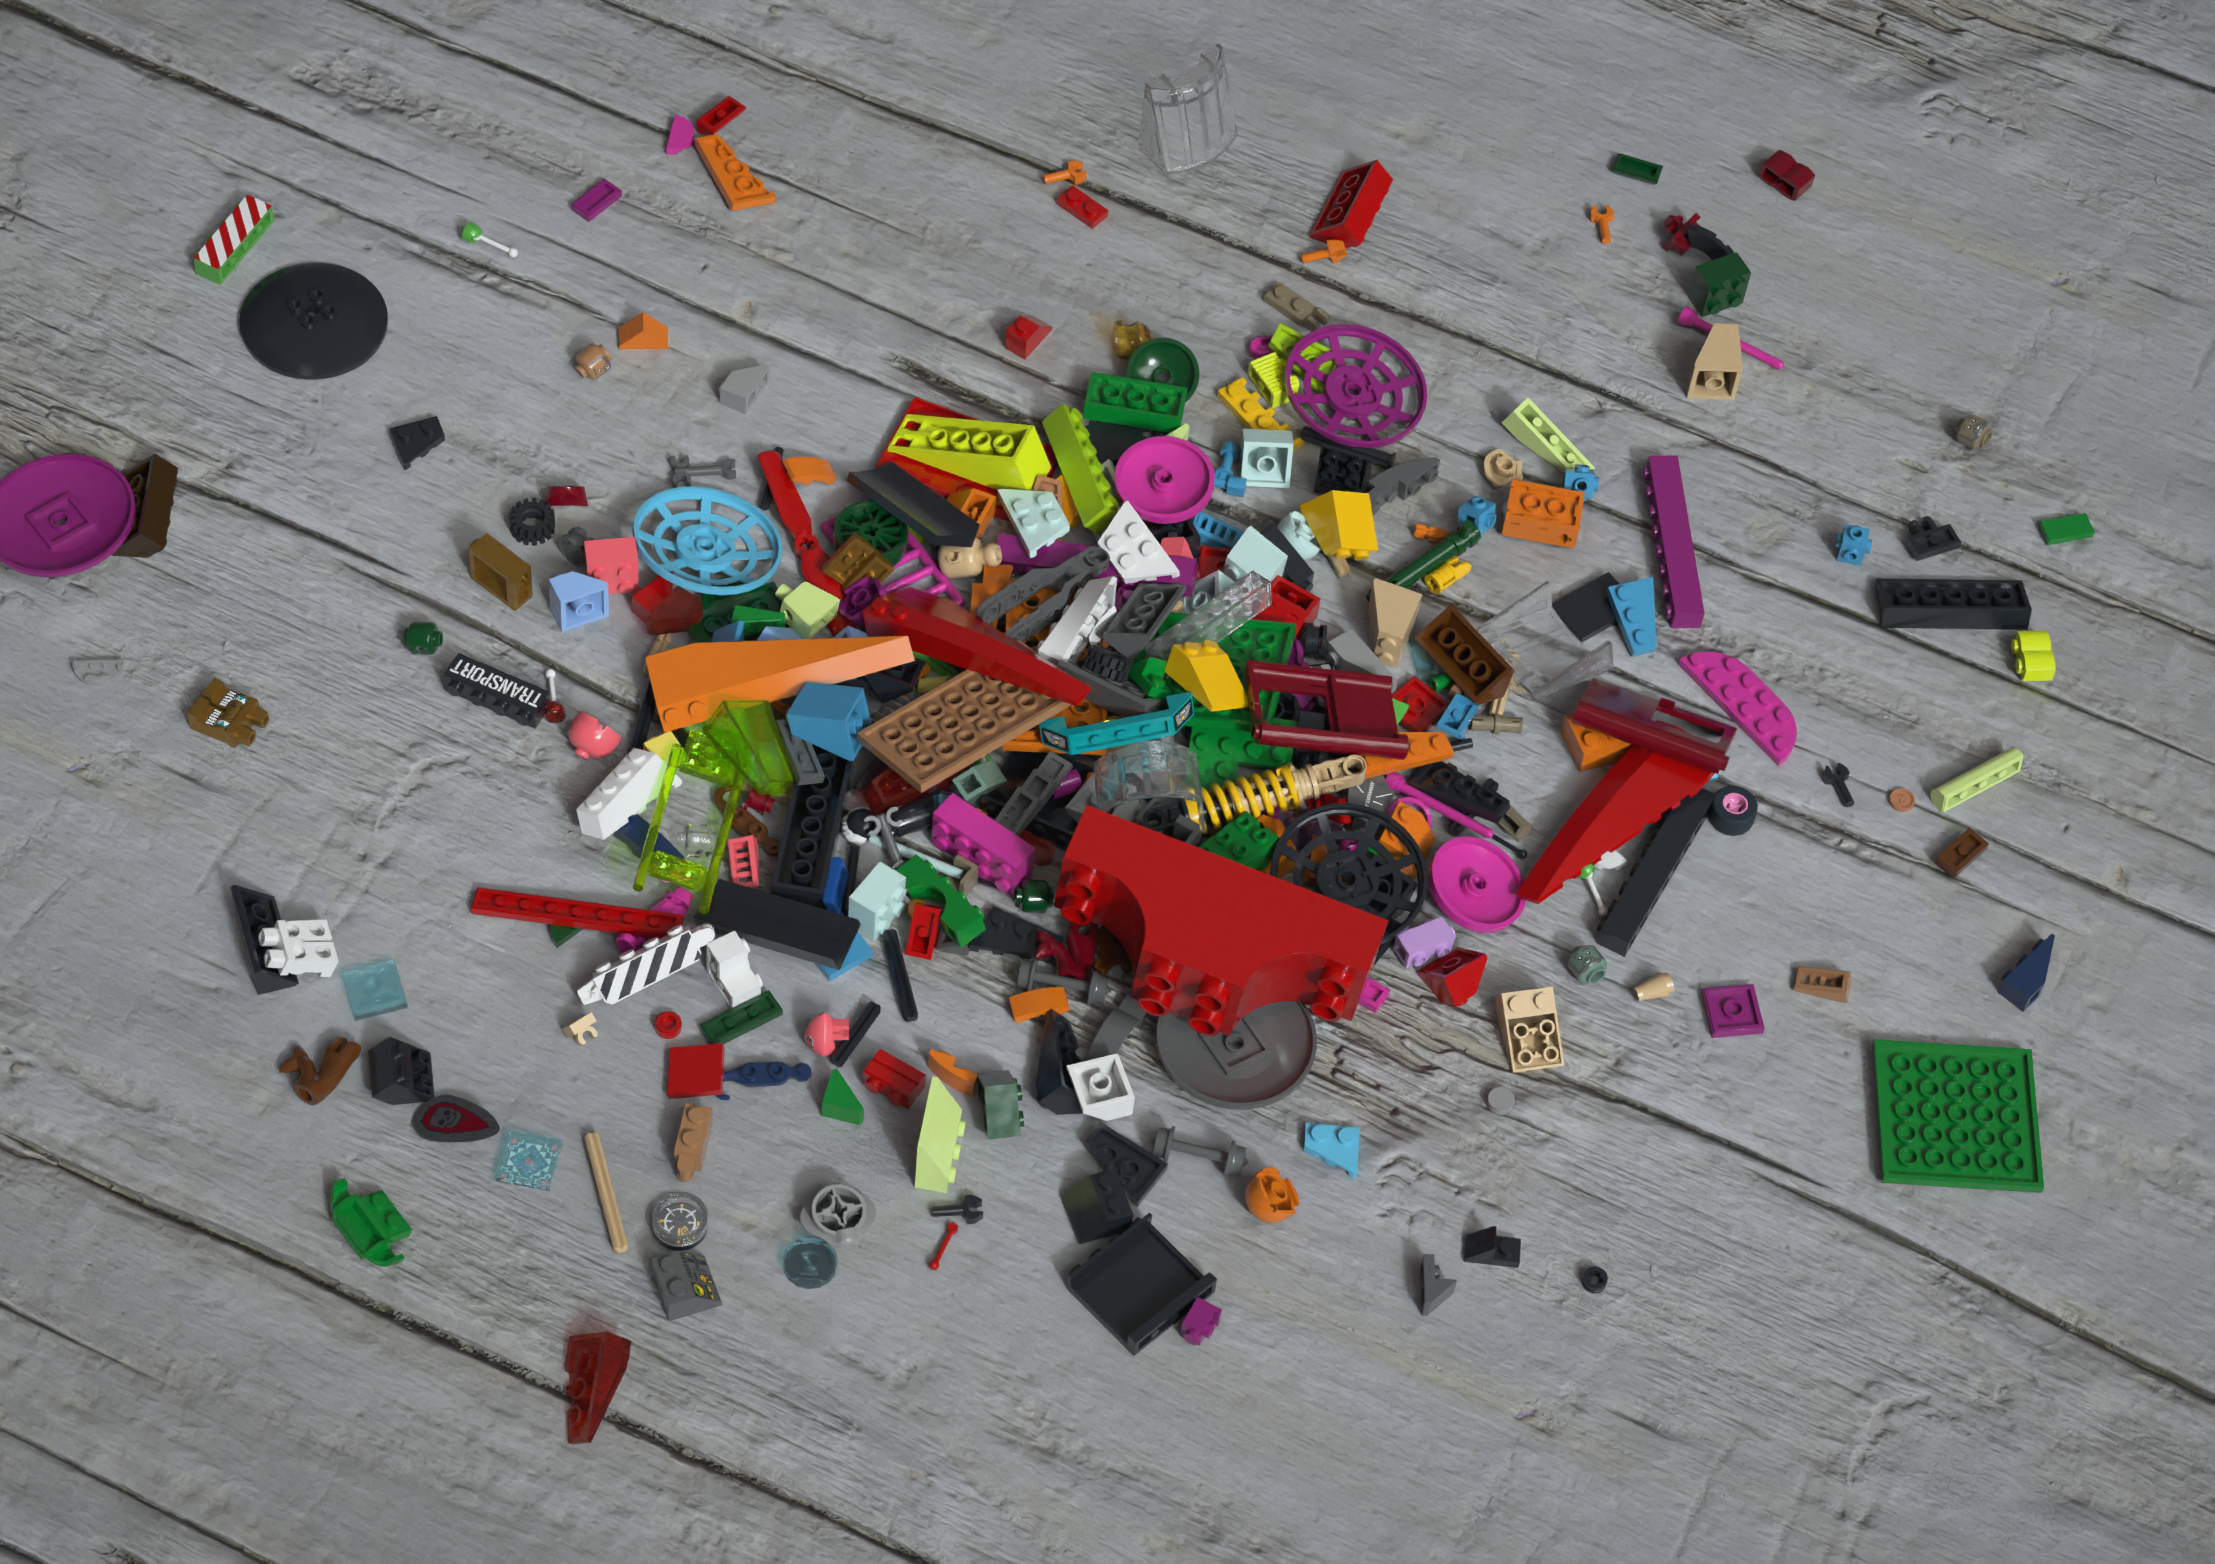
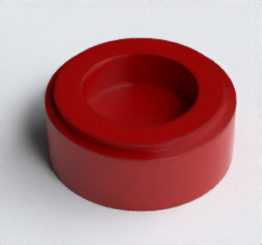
(668, 1025)

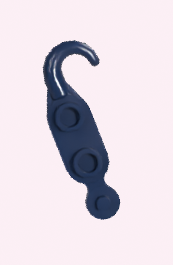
(766, 1074)

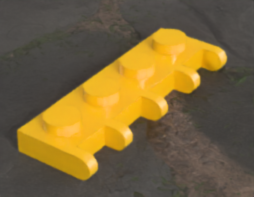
(1249, 411)

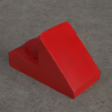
(923, 931)

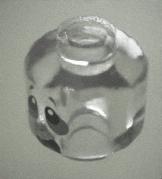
(697, 840)

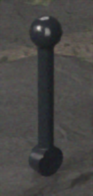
(1522, 854)

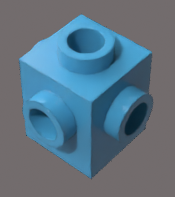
(1580, 473)
(1479, 512)
(1853, 544)

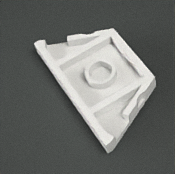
(1134, 549)

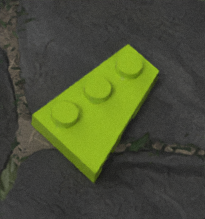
(1283, 343)

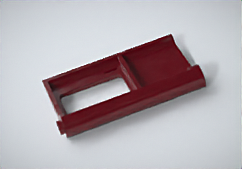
(1356, 708)
(1628, 718)

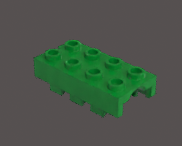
(1244, 842)

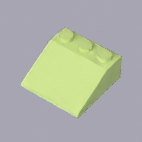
(938, 1140)

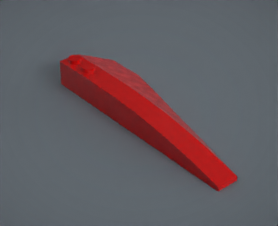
(962, 639)
(1612, 814)

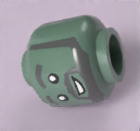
(1587, 964)

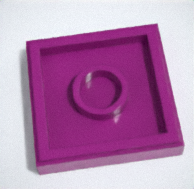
(1732, 1011)

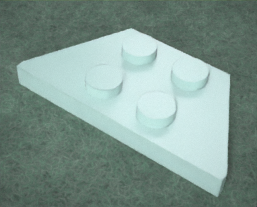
(1034, 517)

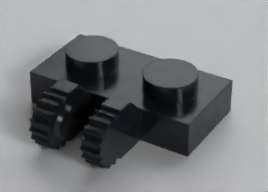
(1931, 541)

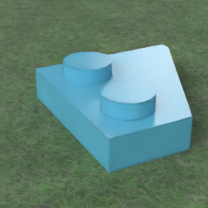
(1333, 1145)

